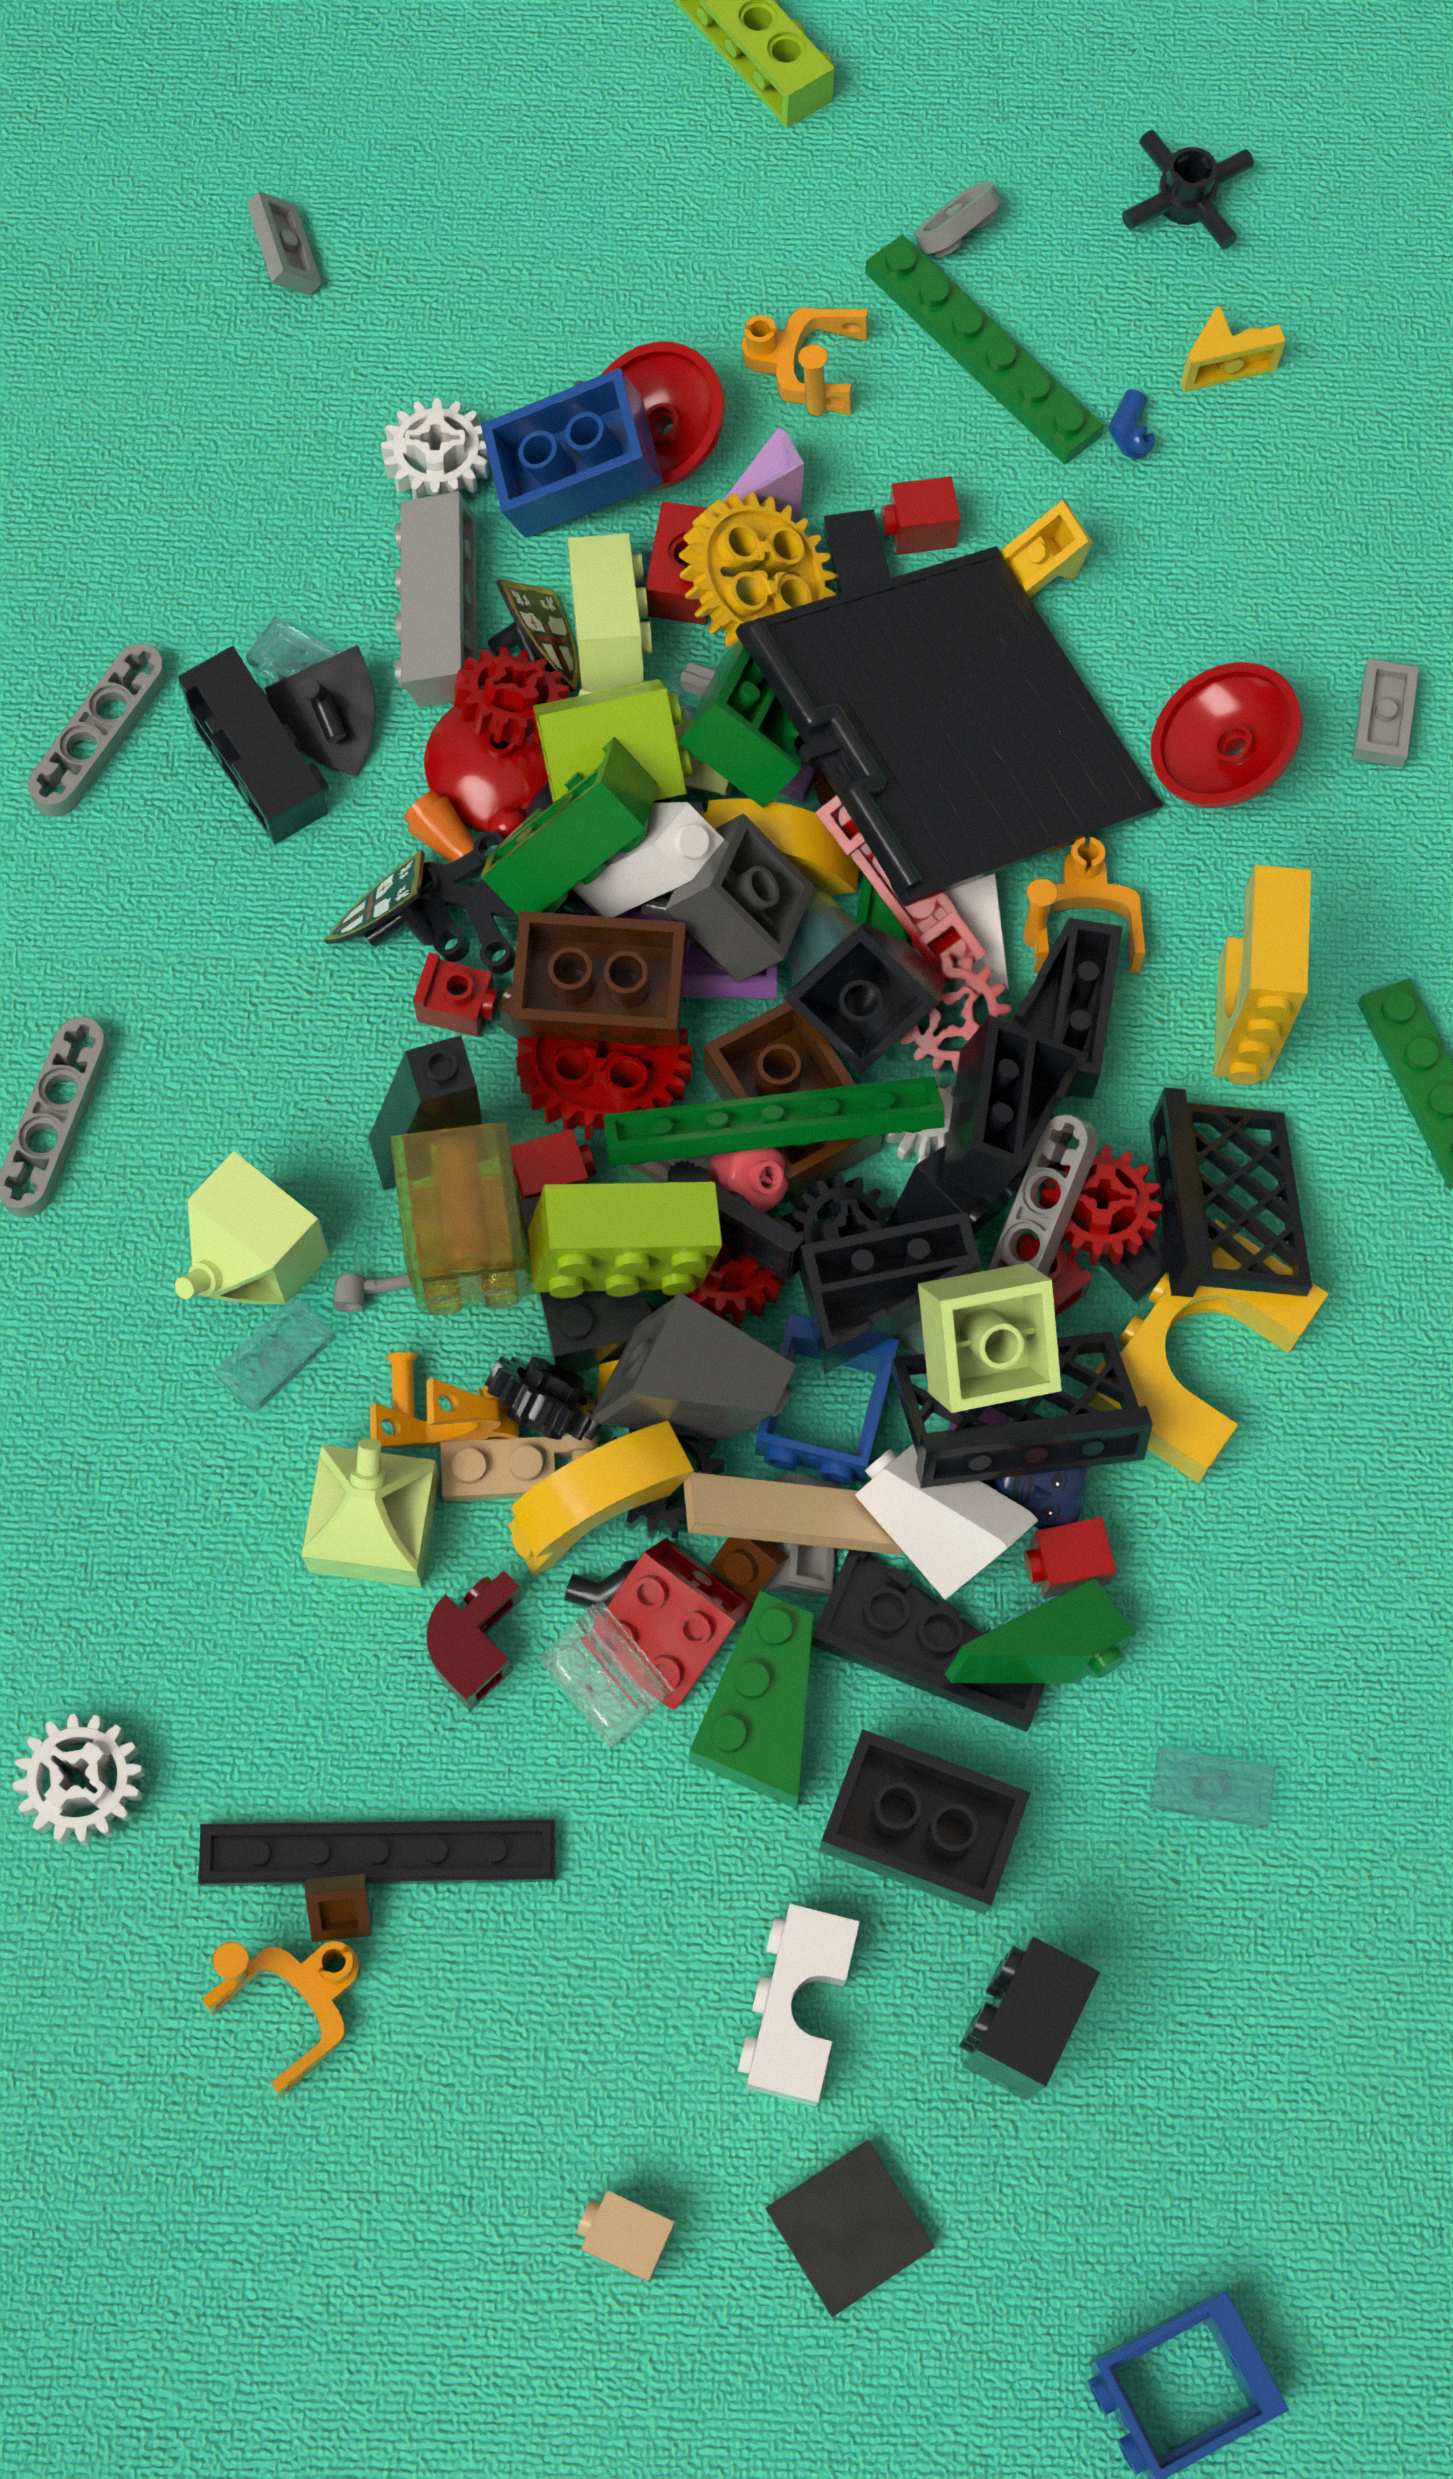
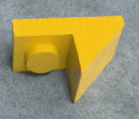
(1225, 358)
(1048, 549)

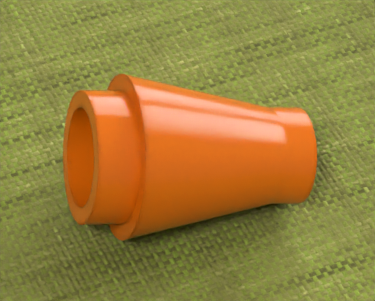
(439, 826)

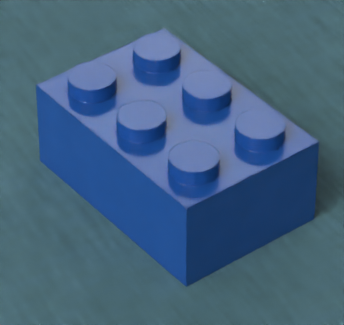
(572, 453)

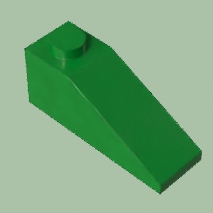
(1050, 1644)

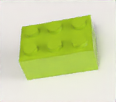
(624, 1238)

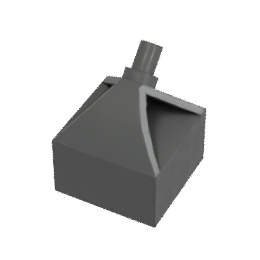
(741, 902)

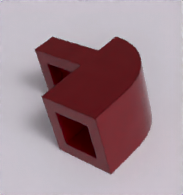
(458, 1644)

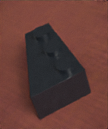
(868, 1282)

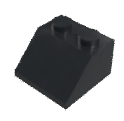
(867, 994)

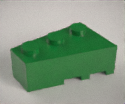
(743, 729)
(574, 834)

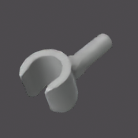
(351, 1290)

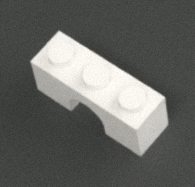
(808, 1950)

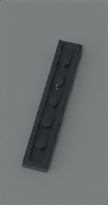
(382, 1850)

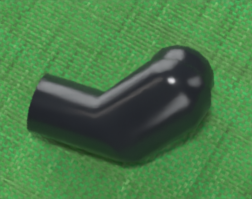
(588, 1591)

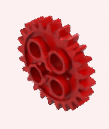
(652, 1071)

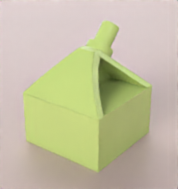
(249, 1239)
(990, 1337)
(371, 1515)

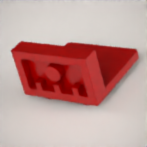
(677, 1614)

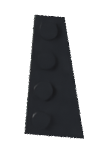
(905, 1634)

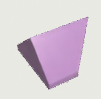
(775, 473)

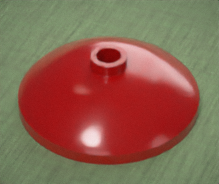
(680, 391)
(1213, 719)
(477, 774)

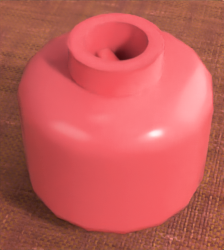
(753, 1174)

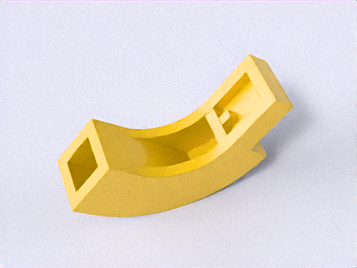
(798, 836)
(595, 1489)

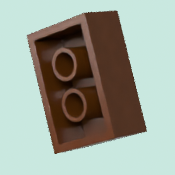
(599, 978)
(781, 1056)

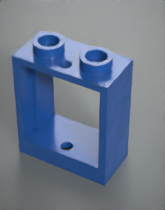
(832, 1464)
(1243, 2361)

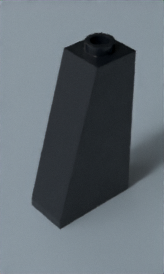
(428, 1093)

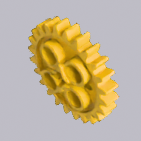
(751, 563)

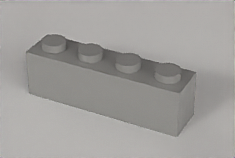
(436, 595)

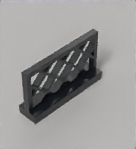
(1184, 1206)
(1030, 1441)

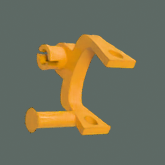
(776, 353)
(1082, 890)
(469, 1418)
(308, 1978)

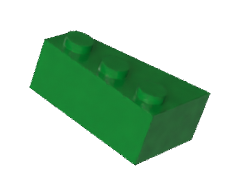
(760, 1704)

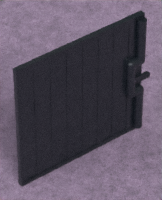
(948, 723)

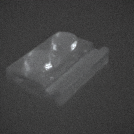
(606, 1674)

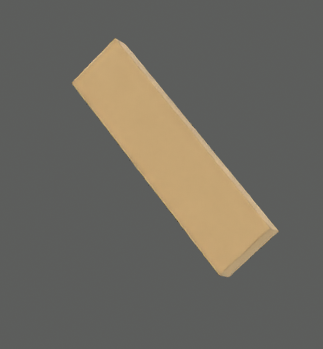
(782, 1513)

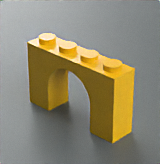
(1263, 975)
(1184, 1427)

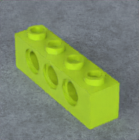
(767, 53)

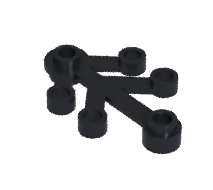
(479, 902)

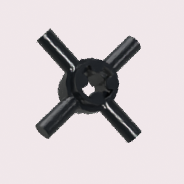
(1188, 187)

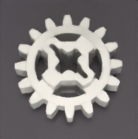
(435, 450)
(63, 1796)

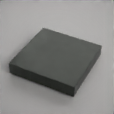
(849, 2228)

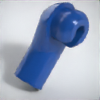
(1126, 429)

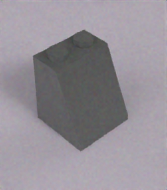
(695, 1375)

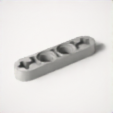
(90, 726)
(60, 1118)
(1026, 1210)

